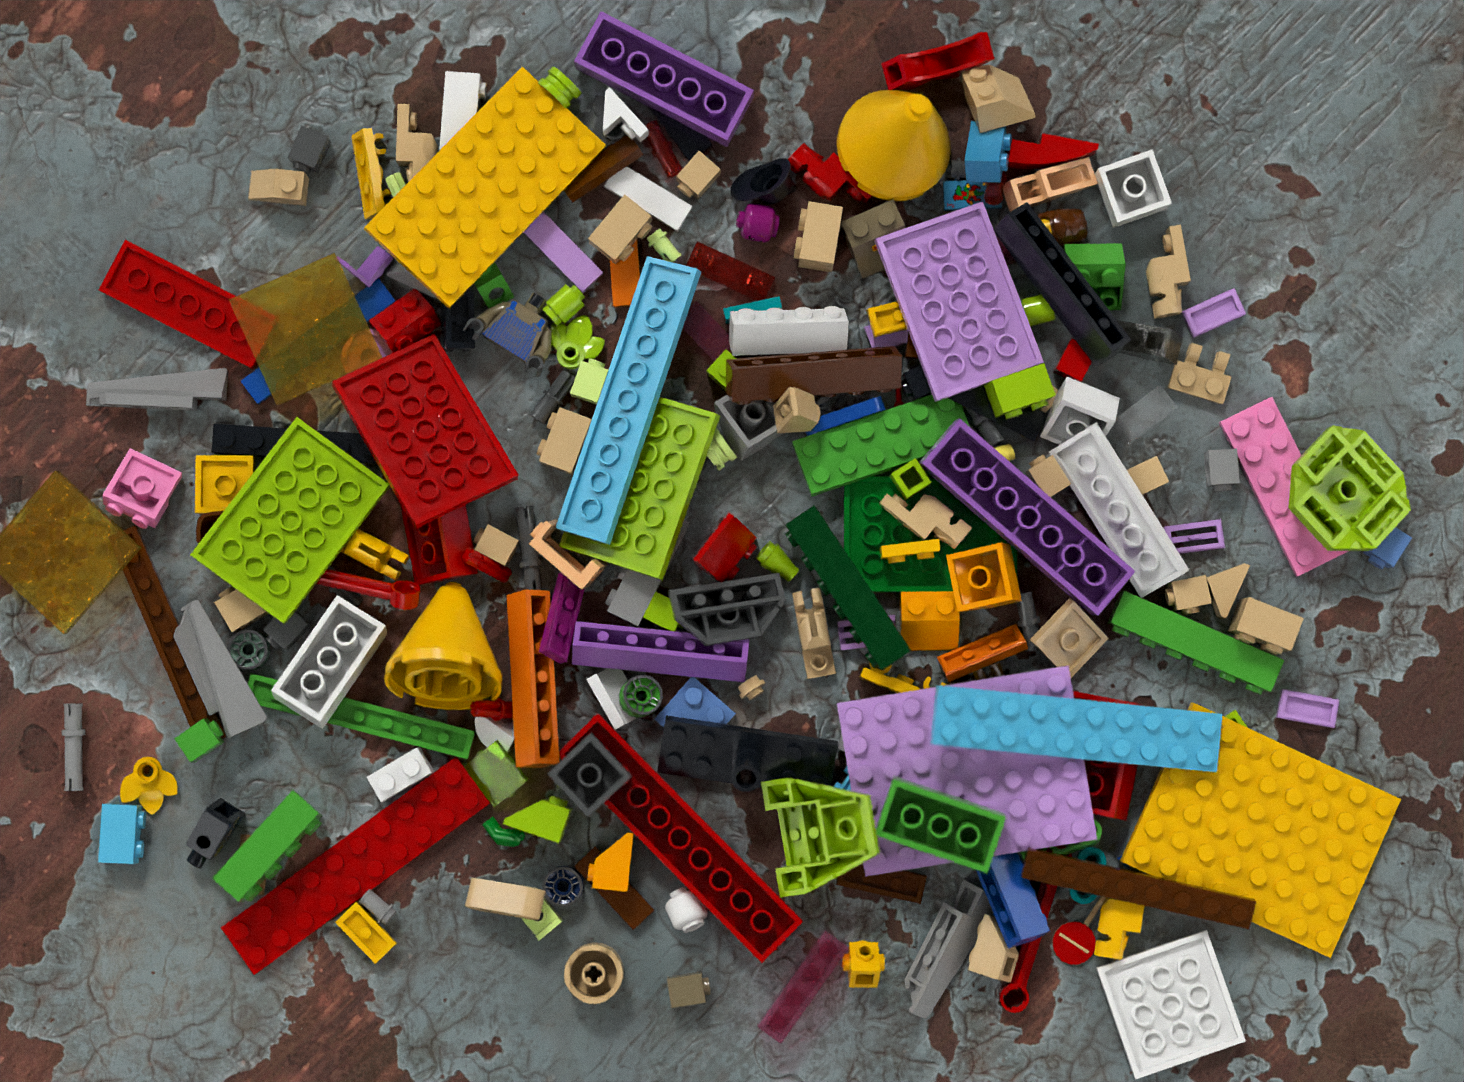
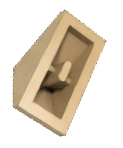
(1225, 587)

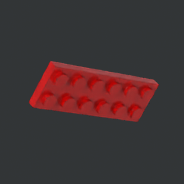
(177, 300)

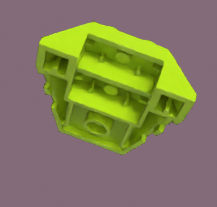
(821, 832)

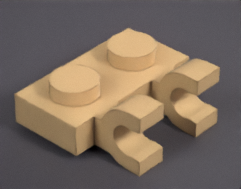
(1198, 381)

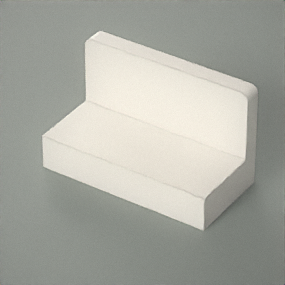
(606, 687)

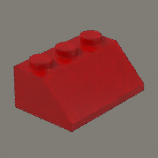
(439, 547)

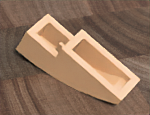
(1050, 184)

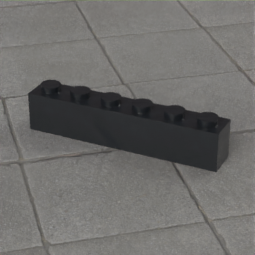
(1061, 284)

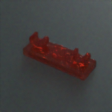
(730, 272)

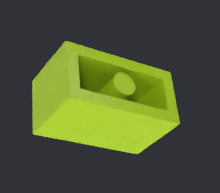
(1019, 391)

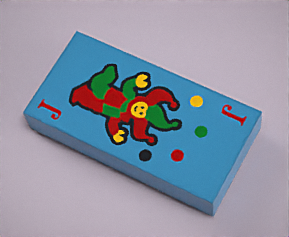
(964, 194)

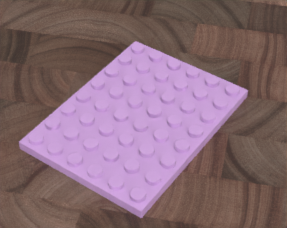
(1040, 794)

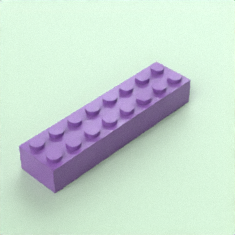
(1026, 517)

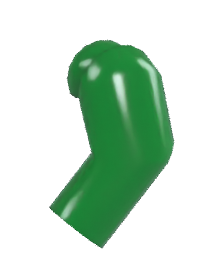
(502, 836)

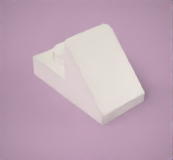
(616, 112)

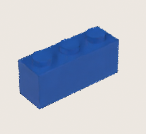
(1013, 901)

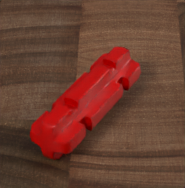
(486, 565)

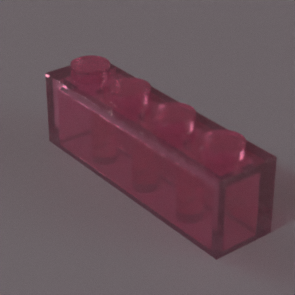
(802, 986)

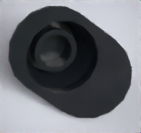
(766, 182)

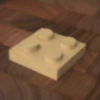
(1069, 637)

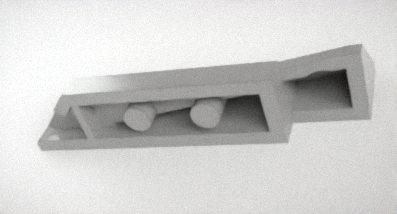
(164, 391)
(216, 673)
(946, 947)

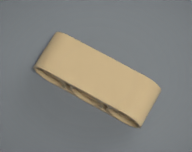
(505, 899)

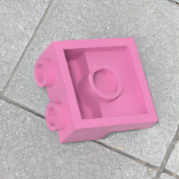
(141, 489)

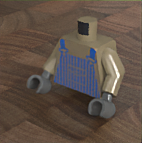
(517, 330)

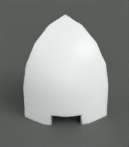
(491, 730)

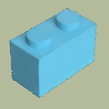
(121, 833)

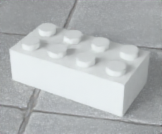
(329, 661)

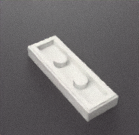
(650, 197)

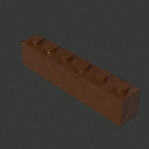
(815, 373)

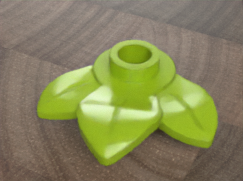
(576, 338)

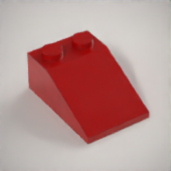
(726, 549)

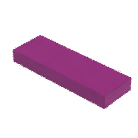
(561, 619)

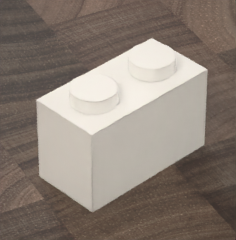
(400, 774)

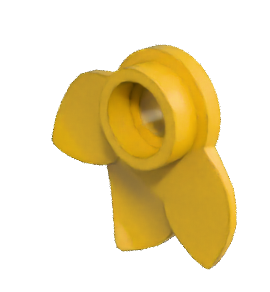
(148, 789)

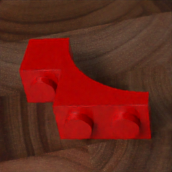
(943, 62)

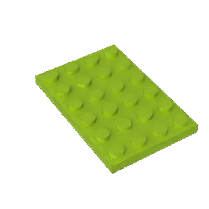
(657, 493)
(290, 520)

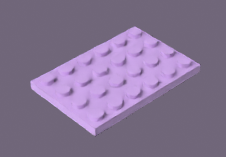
(958, 301)

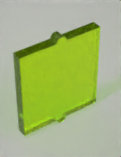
(496, 773)

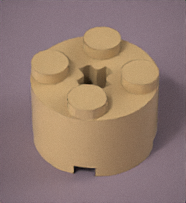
(607, 983)

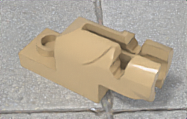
(412, 148)
(1168, 273)
(925, 517)
(814, 635)

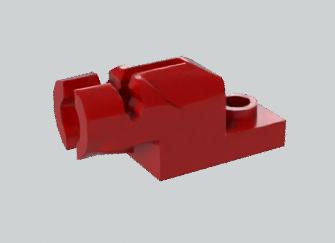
(825, 177)

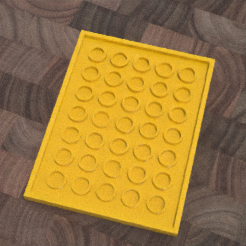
(1266, 831)

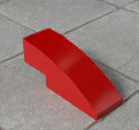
(1049, 152)

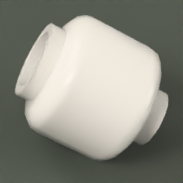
(685, 910)

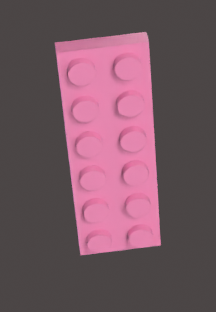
(1267, 458)

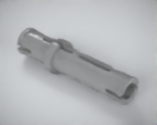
(73, 746)

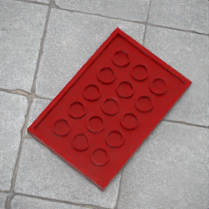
(425, 431)

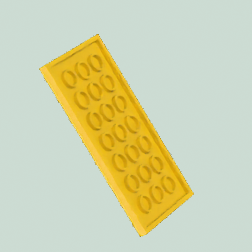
(485, 187)

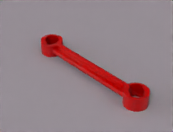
(401, 594)
(1029, 950)

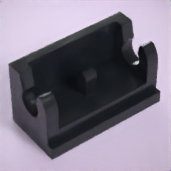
(454, 322)

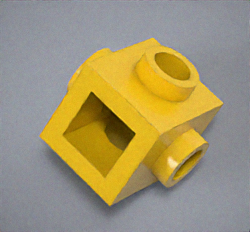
(863, 964)

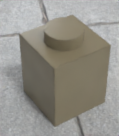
(688, 989)

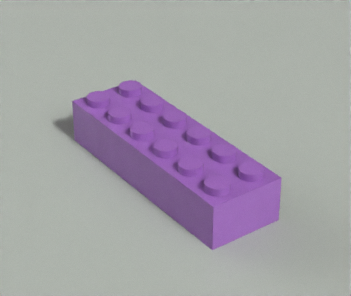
(663, 79)

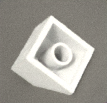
(1076, 409)

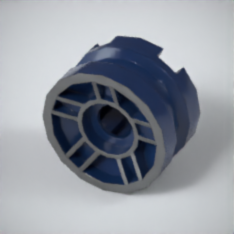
(568, 897)

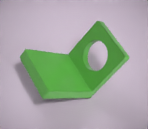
(488, 281)

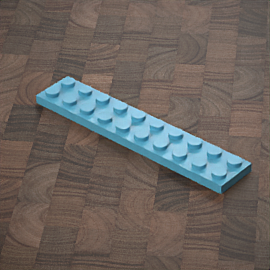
(628, 400)
(1075, 728)

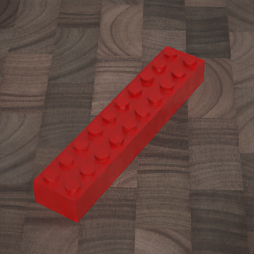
(693, 849)

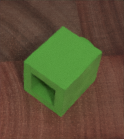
(200, 739)

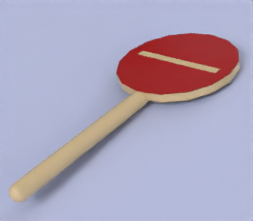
(1075, 940)

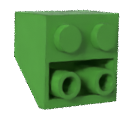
(1102, 268)

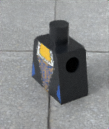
(213, 831)

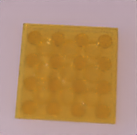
(305, 329)
(63, 552)

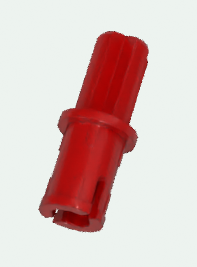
(495, 709)

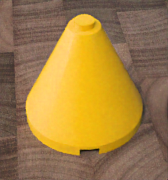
(894, 144)
(445, 656)

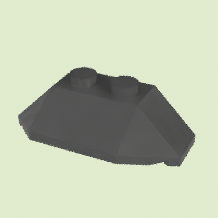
(729, 608)

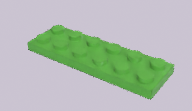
(874, 443)

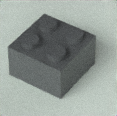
(590, 774)

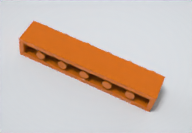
(532, 681)

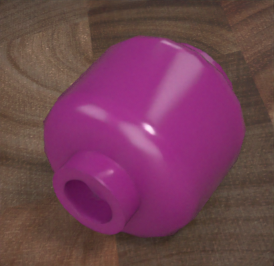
(758, 222)

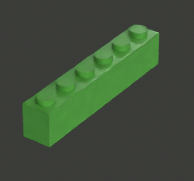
(1196, 642)

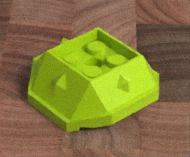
(1372, 485)

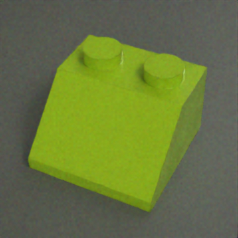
(543, 819)

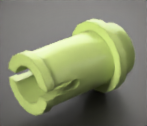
(663, 246)

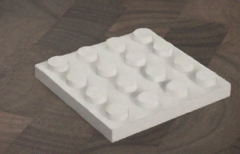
(1170, 1004)

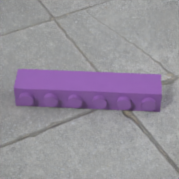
(657, 652)

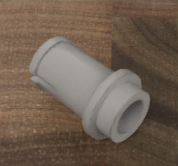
(377, 907)

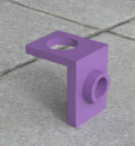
(371, 268)

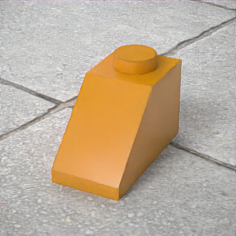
(613, 866)

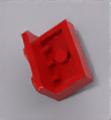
(405, 321)

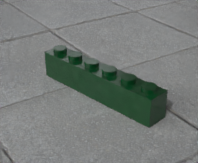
(848, 589)

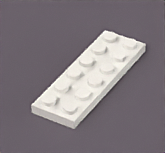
(1119, 509)

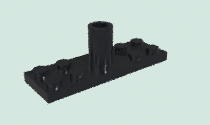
(743, 754)

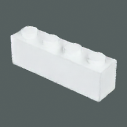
(460, 102)
(788, 331)

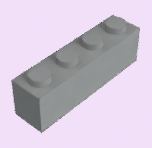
(637, 590)

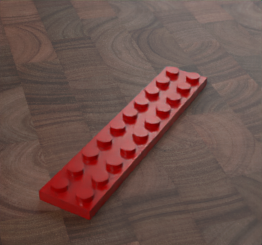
(355, 865)

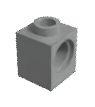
(1221, 469)

